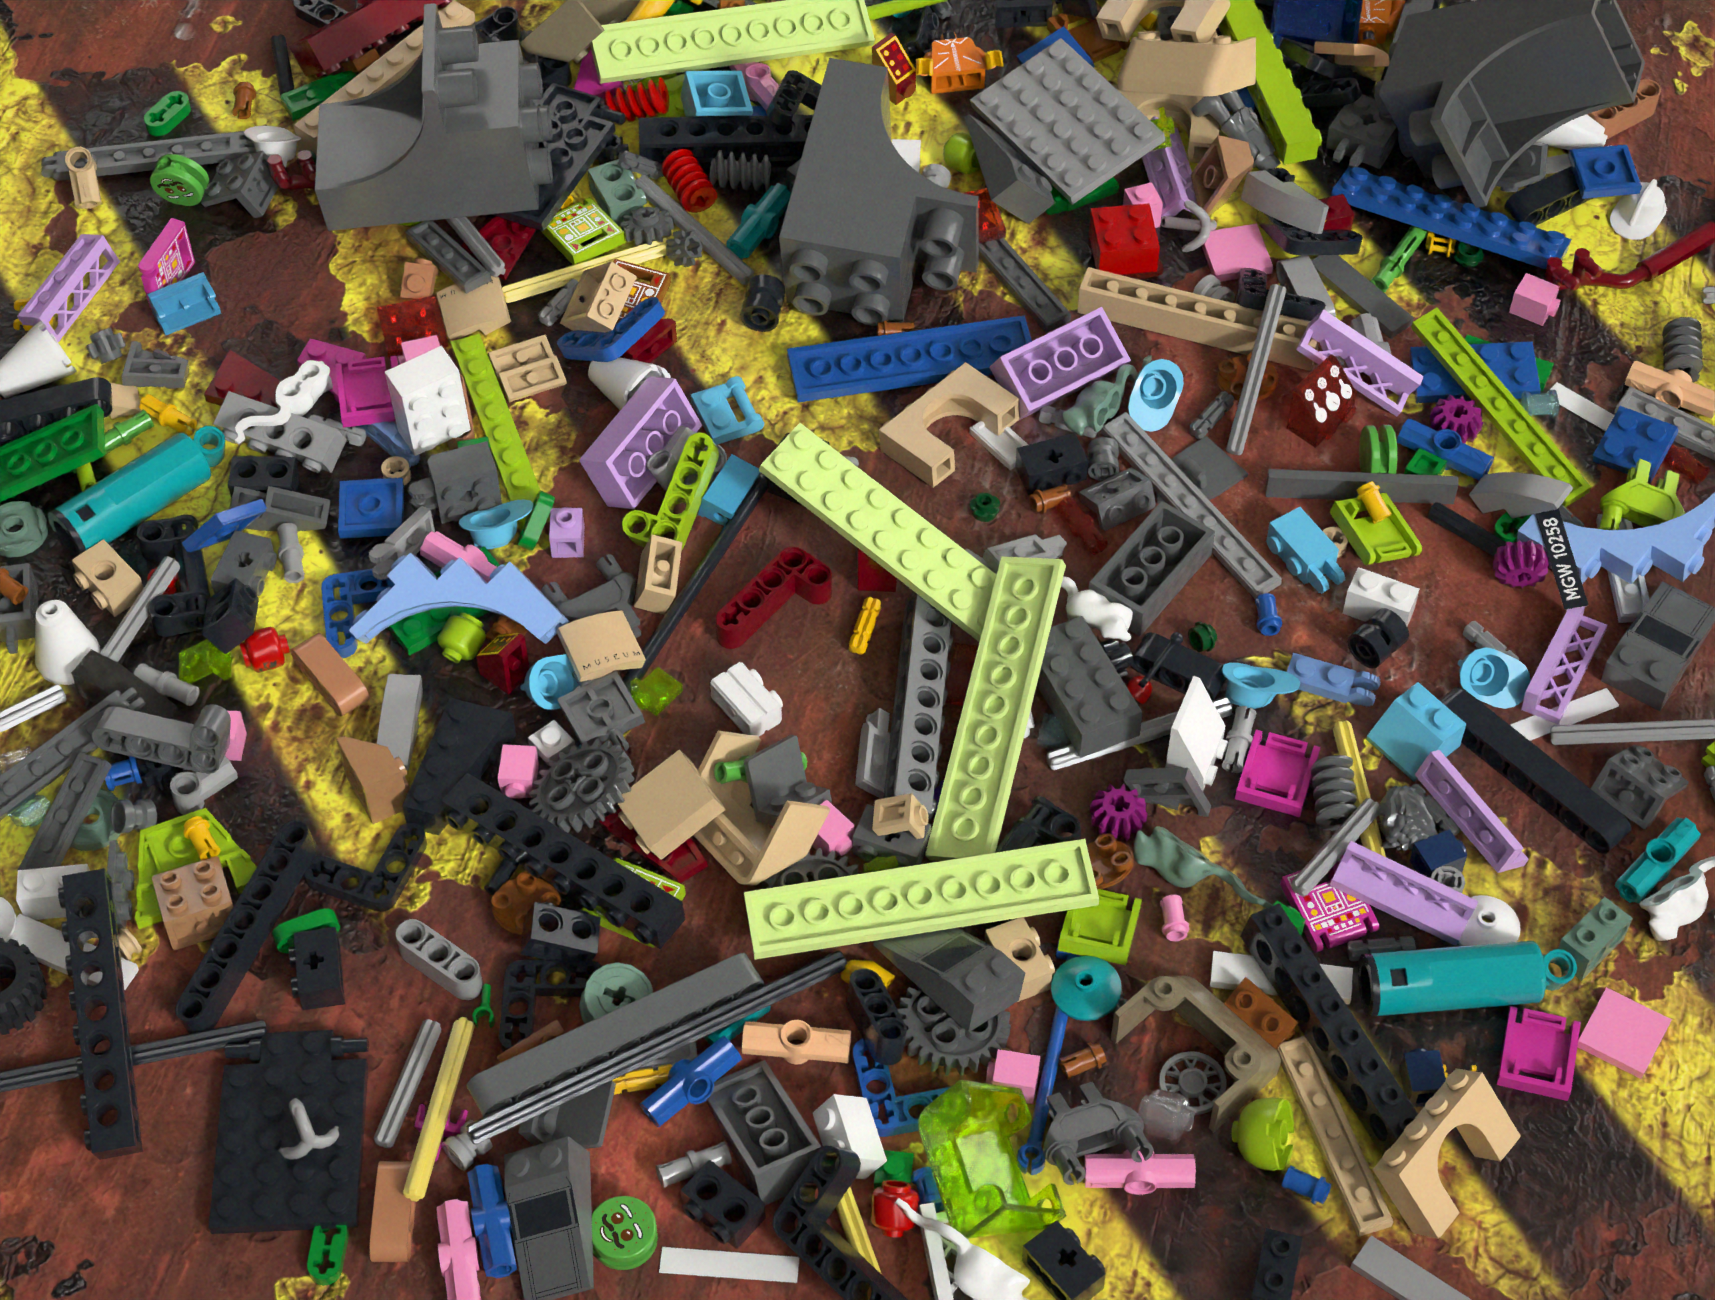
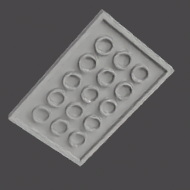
(1067, 120)

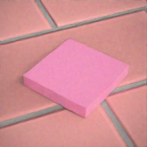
(1234, 249)
(1623, 1033)

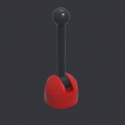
(1140, 686)

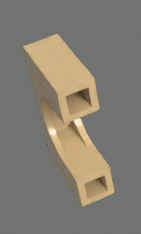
(1194, 23)
(1200, 130)
(960, 393)
(1411, 1163)

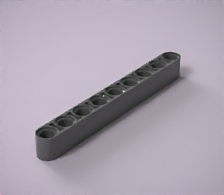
(612, 1033)

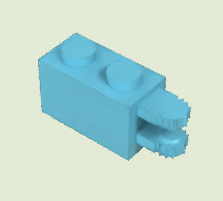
(1305, 549)

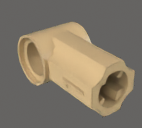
(84, 179)

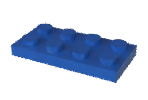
(1511, 362)

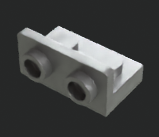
(1119, 498)

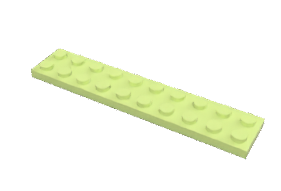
(729, 37)
(883, 527)
(996, 708)
(920, 898)

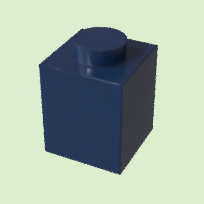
(1436, 852)
(1421, 1075)

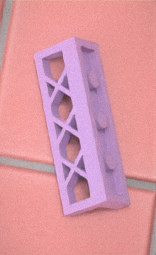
(1170, 175)
(68, 279)
(1361, 356)
(1553, 656)
(1470, 813)
(1403, 895)

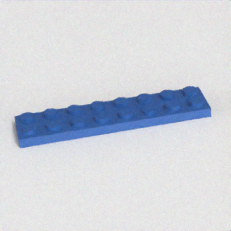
(1451, 218)
(901, 358)

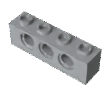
(320, 454)

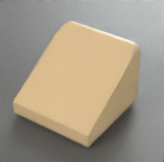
(124, 400)

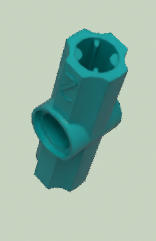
(759, 221)
(1648, 872)

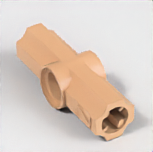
(1672, 388)
(817, 1044)

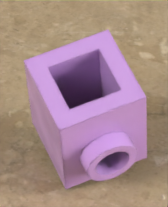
(566, 532)

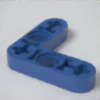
(614, 343)
(350, 594)
(895, 1107)

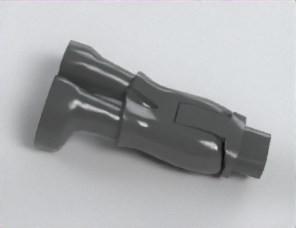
(1239, 126)

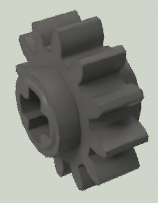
(647, 225)

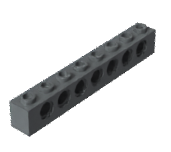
(919, 703)

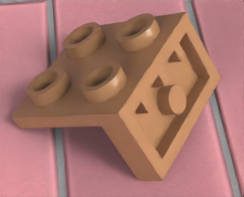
(193, 901)

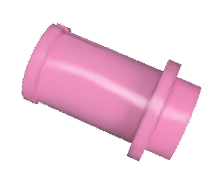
(1174, 926)

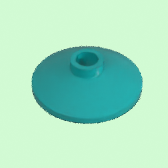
(1088, 1001)

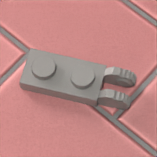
(404, 540)

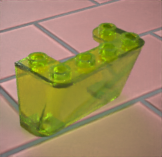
(975, 1163)

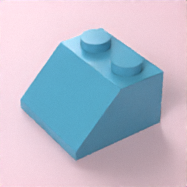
(715, 94)
(1414, 728)

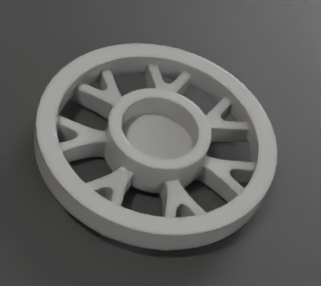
(1193, 1081)

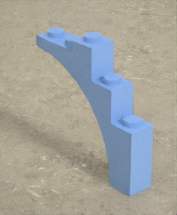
(1670, 546)
(459, 585)

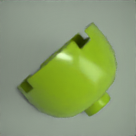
(1264, 1133)

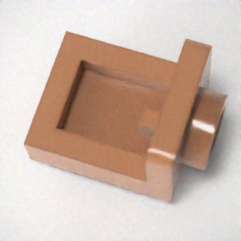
(418, 279)

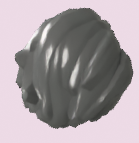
(1404, 818)

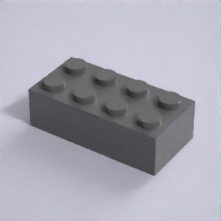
(1154, 564)
(1086, 690)

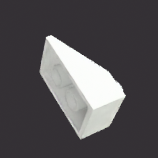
(1197, 735)

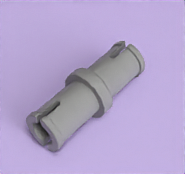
(290, 553)
(168, 684)
(1239, 739)
(691, 1163)

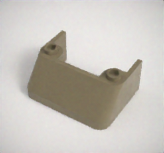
(574, 26)
(1247, 1055)

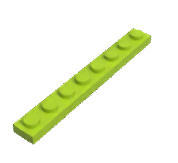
(1497, 403)
(495, 420)

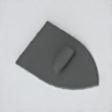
(1208, 468)

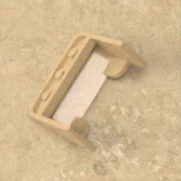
(1187, 66)
(735, 838)

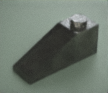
(101, 676)

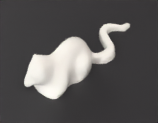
(293, 395)
(1098, 612)
(1678, 901)
(975, 1270)

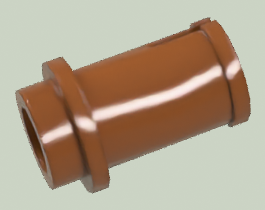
(244, 94)
(886, 328)
(1047, 499)
(11, 588)
(1083, 1060)

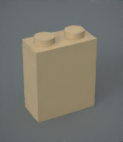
(669, 805)

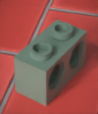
(615, 190)
(1596, 936)

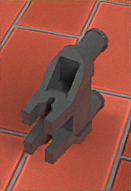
(612, 596)
(1091, 1128)

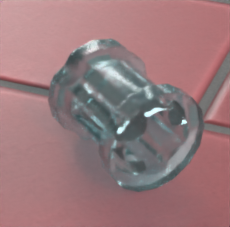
(1541, 403)

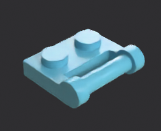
(718, 416)

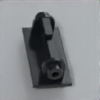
(921, 32)

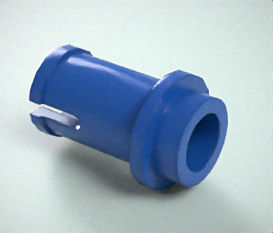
(1269, 621)
(1306, 1185)

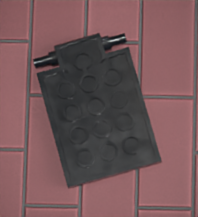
(577, 140)
(252, 1180)

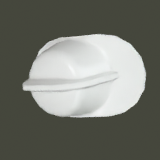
(274, 141)
(1639, 214)

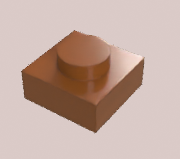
(361, 62)

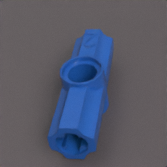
(1446, 445)
(690, 1081)
(492, 1221)

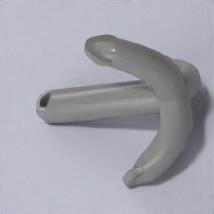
(1203, 225)
(307, 1134)

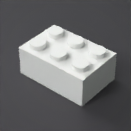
(428, 400)

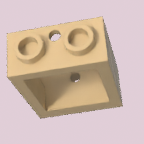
(604, 293)

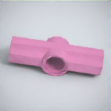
(758, 81)
(442, 549)
(1139, 1177)
(458, 1251)

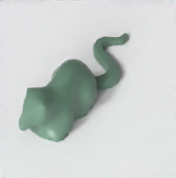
(1099, 401)
(1183, 864)

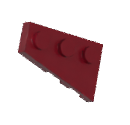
(506, 239)
(243, 379)
(678, 865)

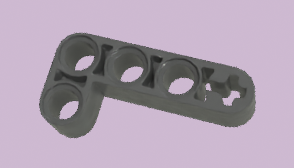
(167, 740)

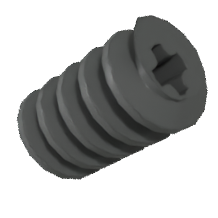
(740, 170)
(1683, 346)
(1333, 791)

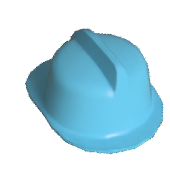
(1155, 394)
(495, 525)
(1494, 677)
(549, 680)
(1256, 685)

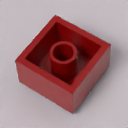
(1124, 239)

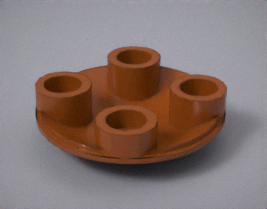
(1233, 374)
(1109, 860)
(516, 898)

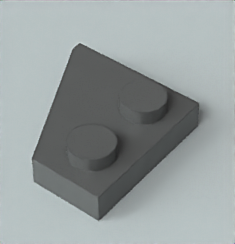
(154, 368)
(1168, 788)

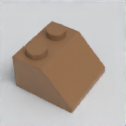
(1221, 172)
(374, 777)

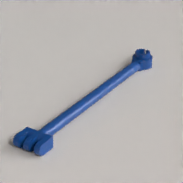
(1045, 1089)

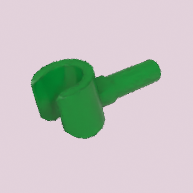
(484, 1008)

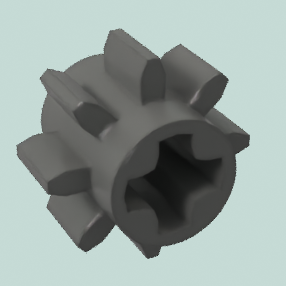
(684, 248)
(106, 345)

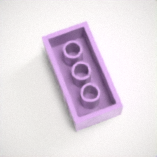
(1061, 362)
(641, 428)

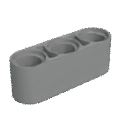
(1302, 279)
(433, 946)

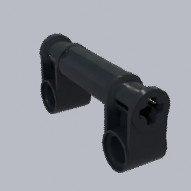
(505, 26)
(178, 611)
(1040, 824)

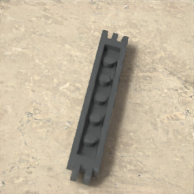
(144, 155)
(57, 754)

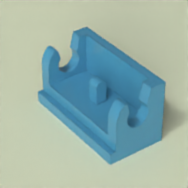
(184, 303)
(728, 490)

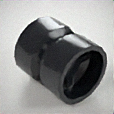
(763, 303)
(1378, 638)

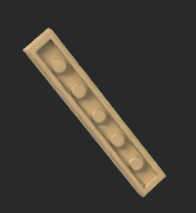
(1334, 1137)

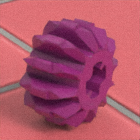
(1457, 416)
(1520, 563)
(1118, 812)

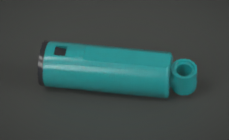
(137, 490)
(1459, 977)

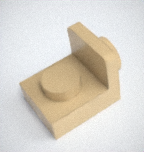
(900, 815)

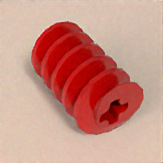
(641, 102)
(689, 181)

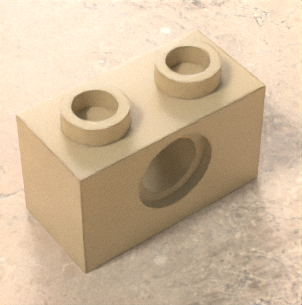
(658, 574)
(107, 577)
(1016, 940)

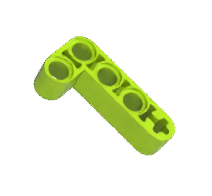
(678, 493)

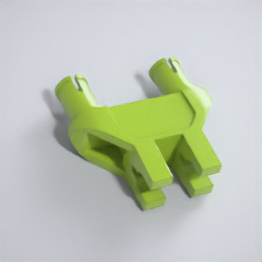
(1641, 501)

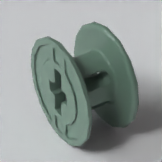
(612, 981)

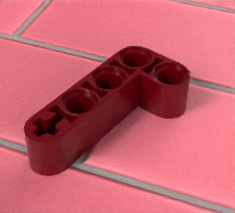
(788, 574)

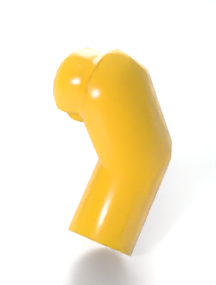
(853, 965)

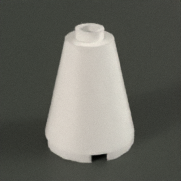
(1576, 134)
(33, 362)
(622, 378)
(60, 642)

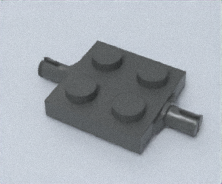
(601, 710)

